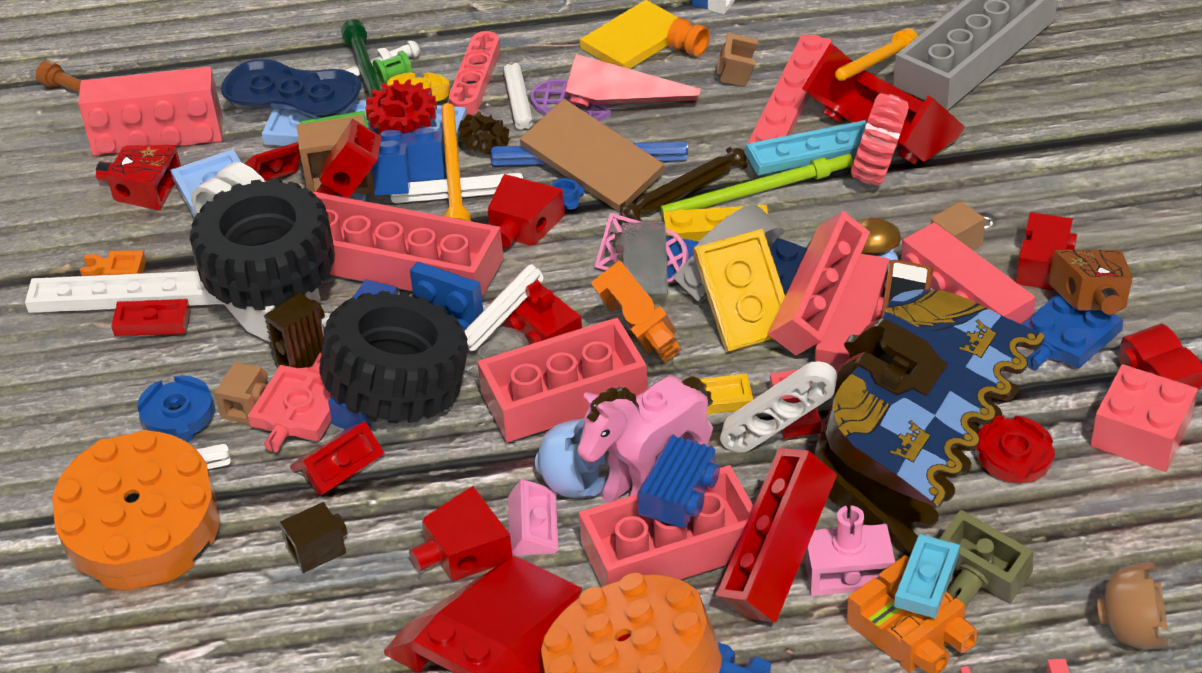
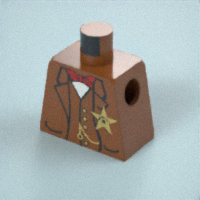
(1091, 279)

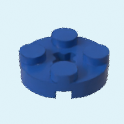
(184, 422)

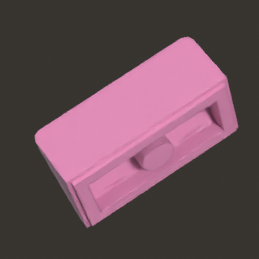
(532, 519)

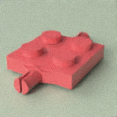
(293, 406)

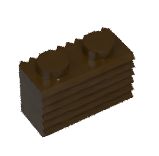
(296, 332)

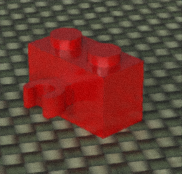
(542, 315)

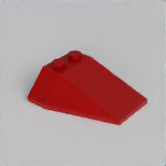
(489, 623)

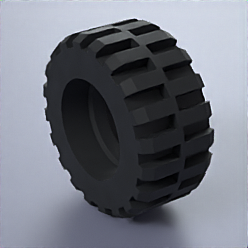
(256, 214)
(393, 356)

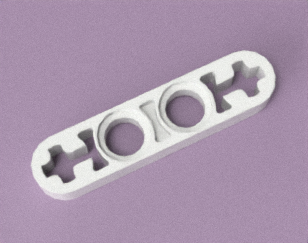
(783, 412)

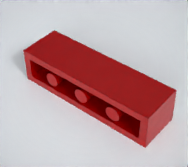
(776, 535)

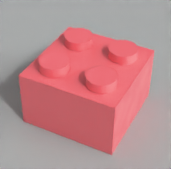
(1143, 417)

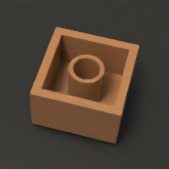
(315, 145)

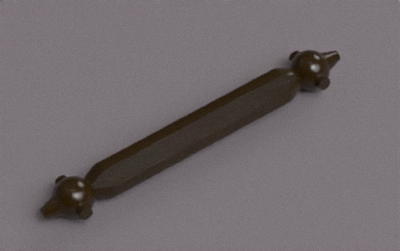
(684, 184)

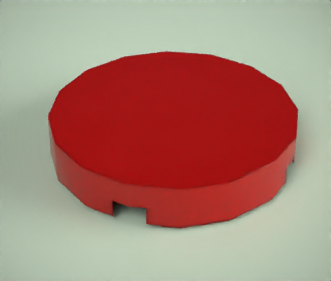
(1015, 449)

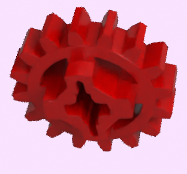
(401, 107)

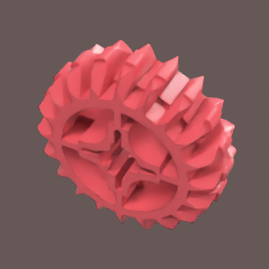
(879, 139)

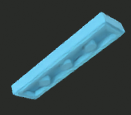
(801, 148)

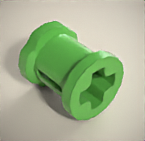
(391, 67)

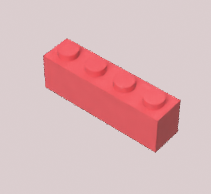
(966, 273)
(819, 283)
(857, 308)

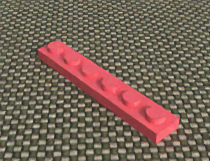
(788, 96)

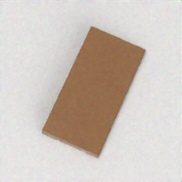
(592, 155)

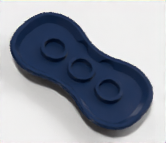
(275, 85)

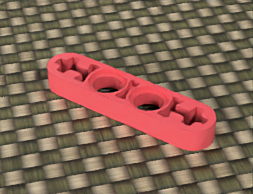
(479, 73)

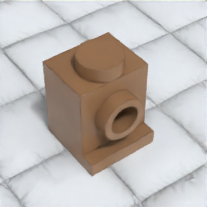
(240, 391)

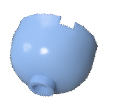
(563, 467)

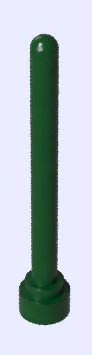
(355, 35)

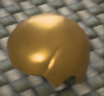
(882, 235)

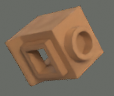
(735, 59)

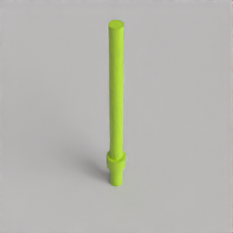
(816, 169)

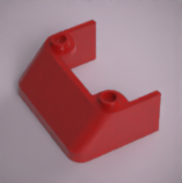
(927, 123)

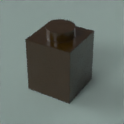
(314, 536)

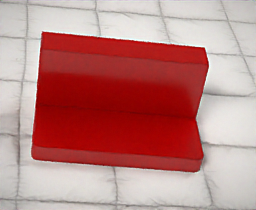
(339, 457)

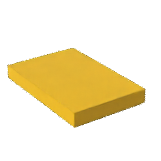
(630, 36)
(741, 288)

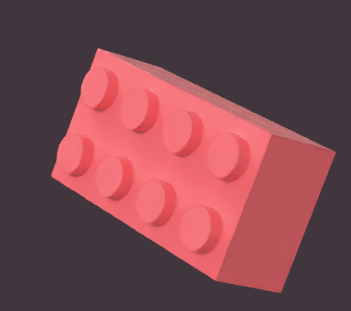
(151, 110)
(548, 379)
(626, 543)

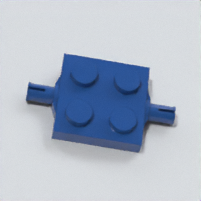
(1070, 333)

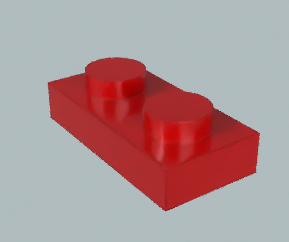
(150, 317)

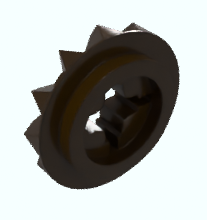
(482, 142)

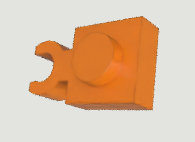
(116, 264)

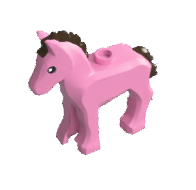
(639, 427)

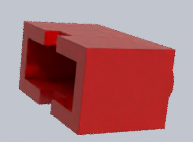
(1043, 236)

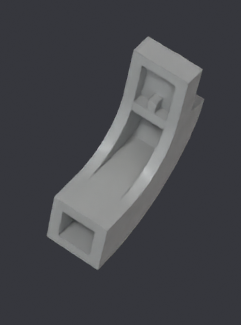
(740, 222)

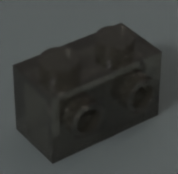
(645, 254)

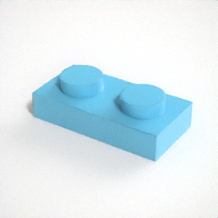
(927, 576)

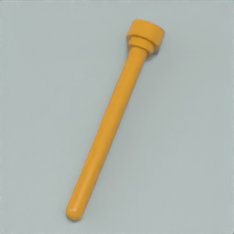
(898, 42)
(456, 208)

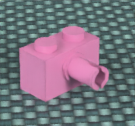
(848, 555)

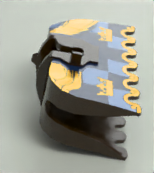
(914, 402)

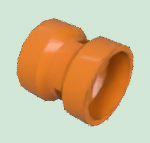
(688, 37)

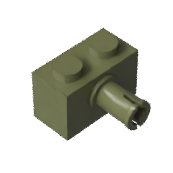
(986, 560)

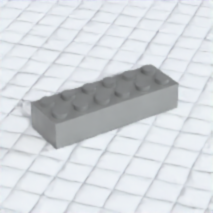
(968, 46)

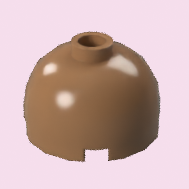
(1135, 607)

